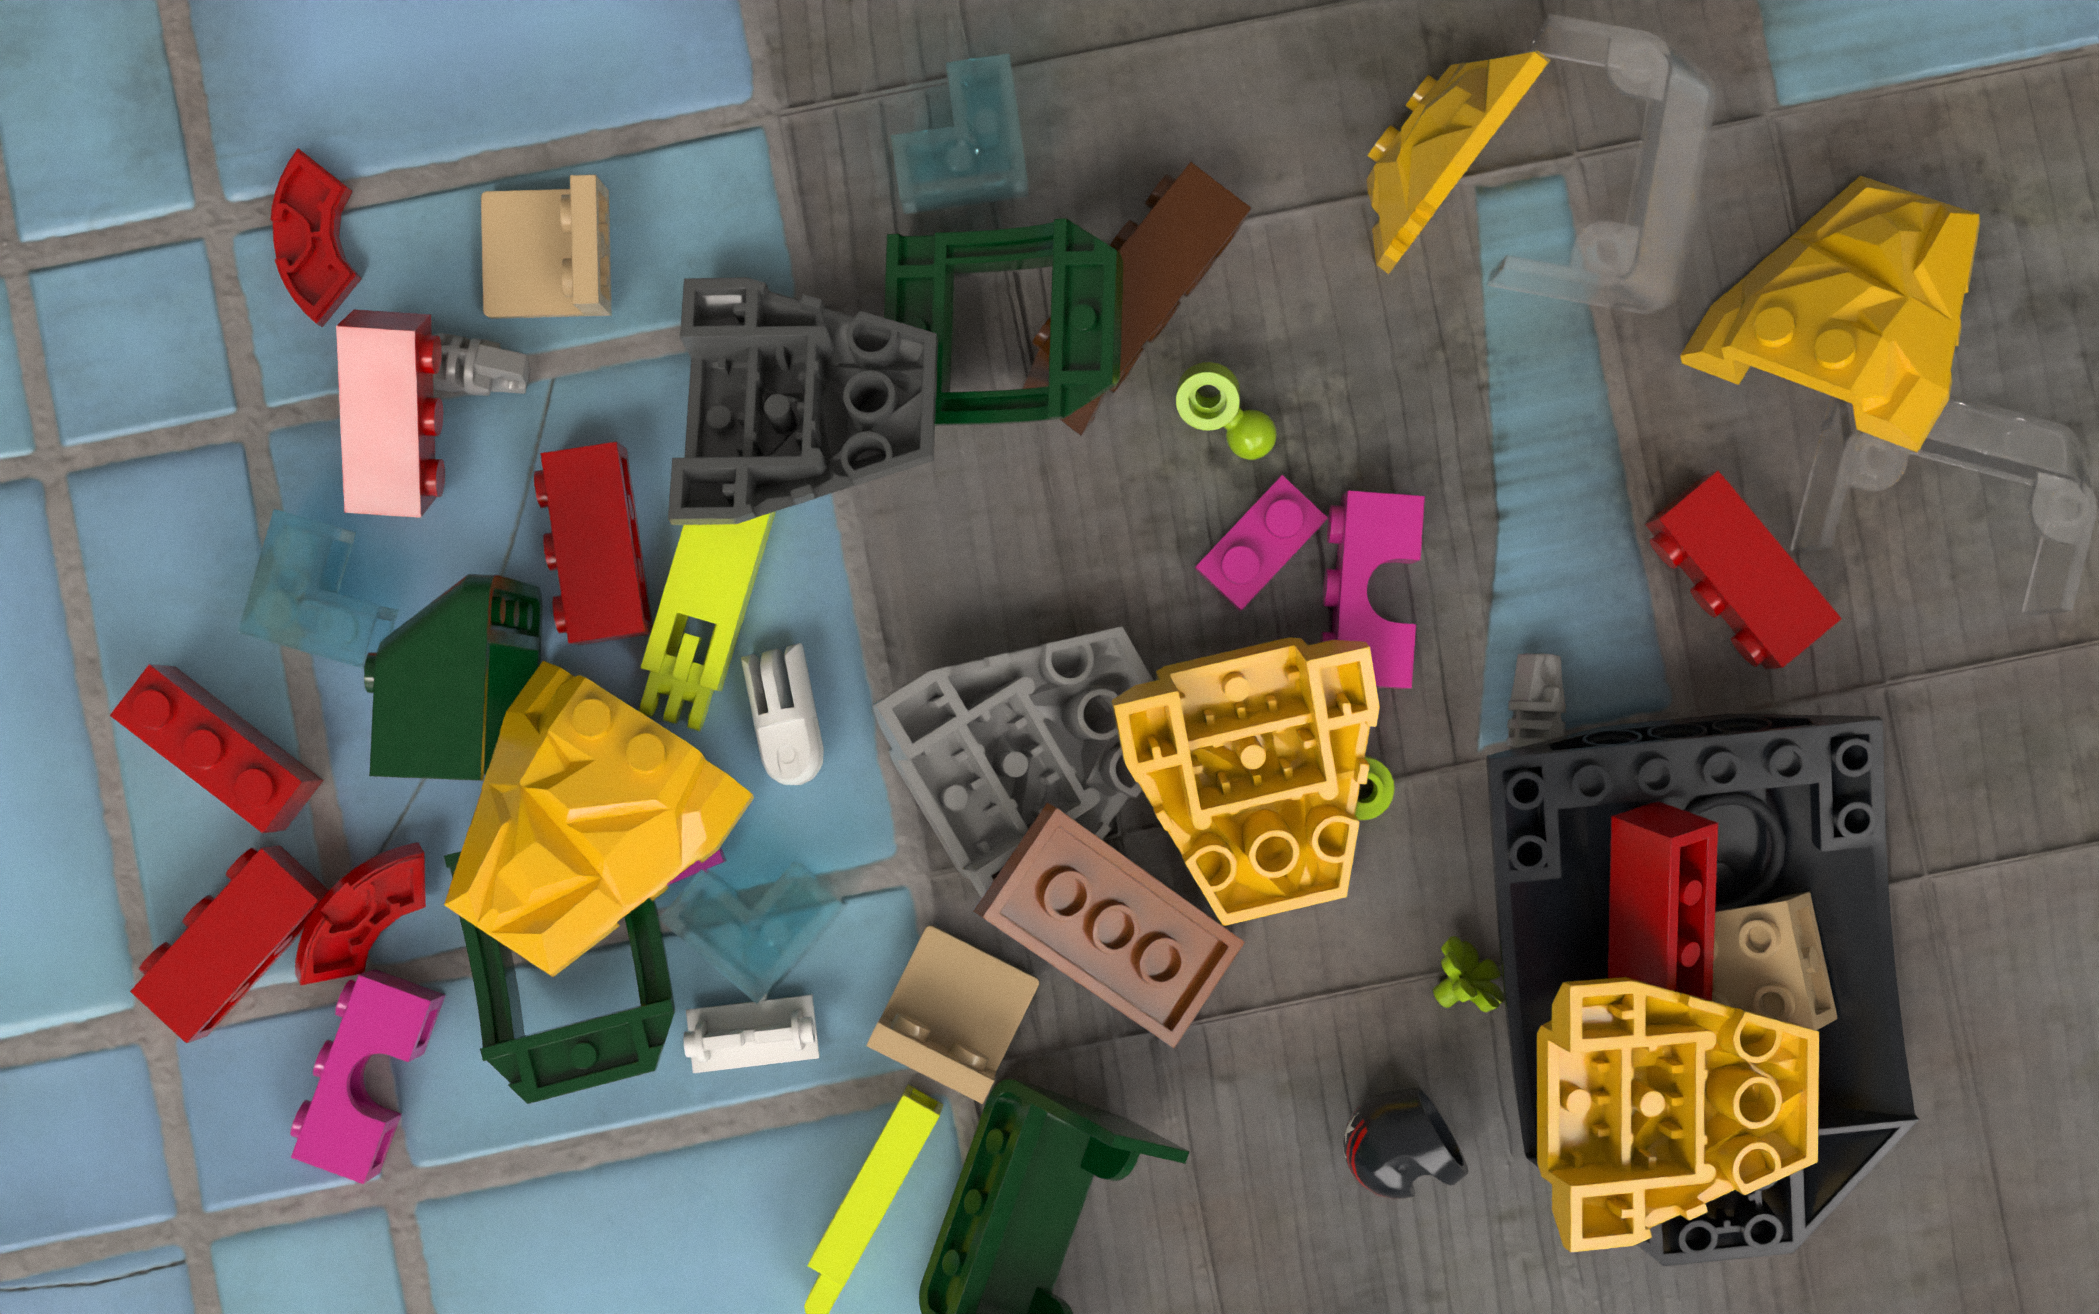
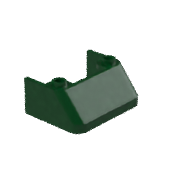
(451, 678)
(1025, 1198)

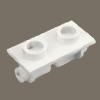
(751, 1034)

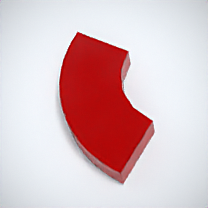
(307, 238)
(357, 911)

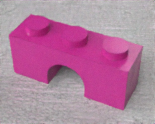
(1372, 532)
(342, 1124)

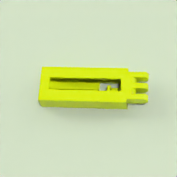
(713, 583)
(870, 1196)

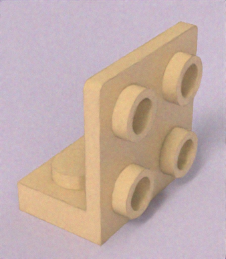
(547, 251)
(1773, 962)
(954, 1013)

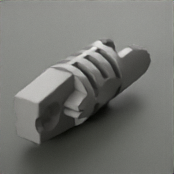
(480, 367)
(1536, 700)

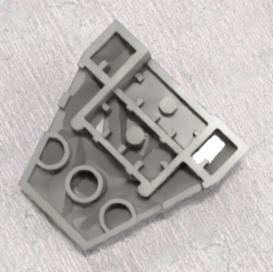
(1007, 736)

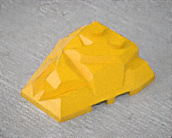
(1439, 143)
(1855, 309)
(1257, 768)
(583, 819)
(1665, 1106)

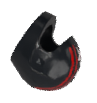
(1398, 1140)

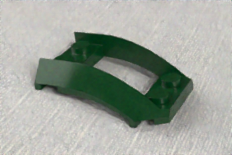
(1083, 313)
(582, 1051)

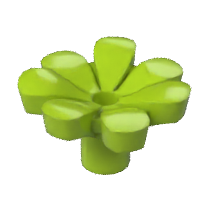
(1467, 977)

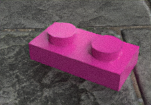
(1261, 543)

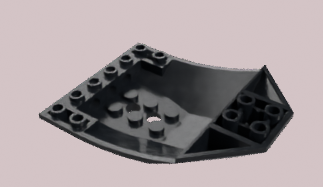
(1553, 907)

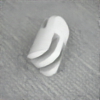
(784, 714)

